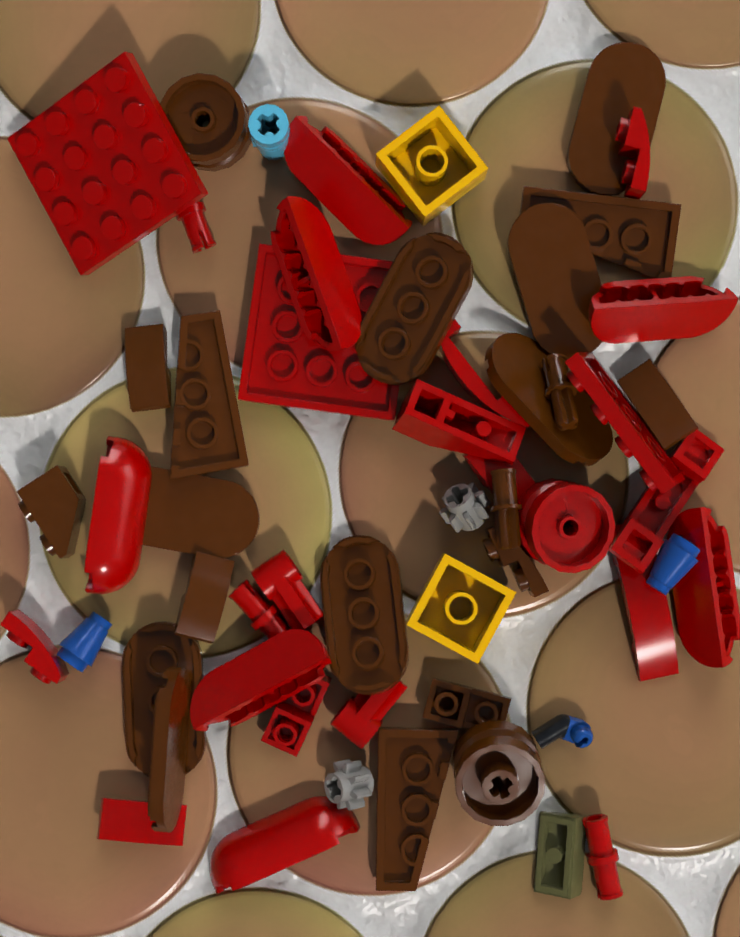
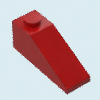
(457, 425)

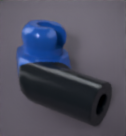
(565, 728)

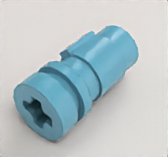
(269, 131)

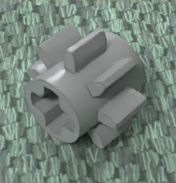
(464, 507)
(349, 784)

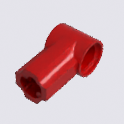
(283, 584)
(363, 714)

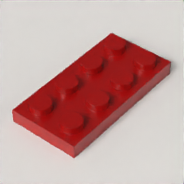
(613, 408)

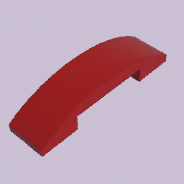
(471, 381)
(655, 513)
(649, 622)

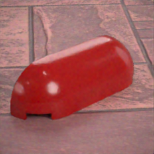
(345, 184)
(315, 275)
(658, 309)
(118, 516)
(707, 594)
(259, 679)
(279, 842)

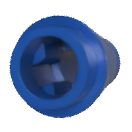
(672, 563)
(84, 642)

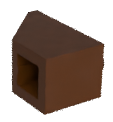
(57, 508)

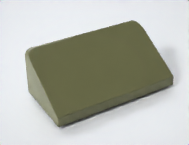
(560, 854)

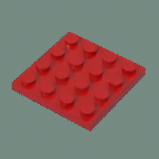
(107, 164)
(298, 372)

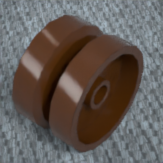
(211, 99)
(498, 773)

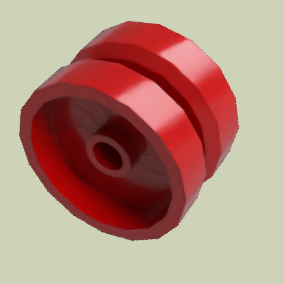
(565, 525)

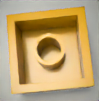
(431, 165)
(460, 608)

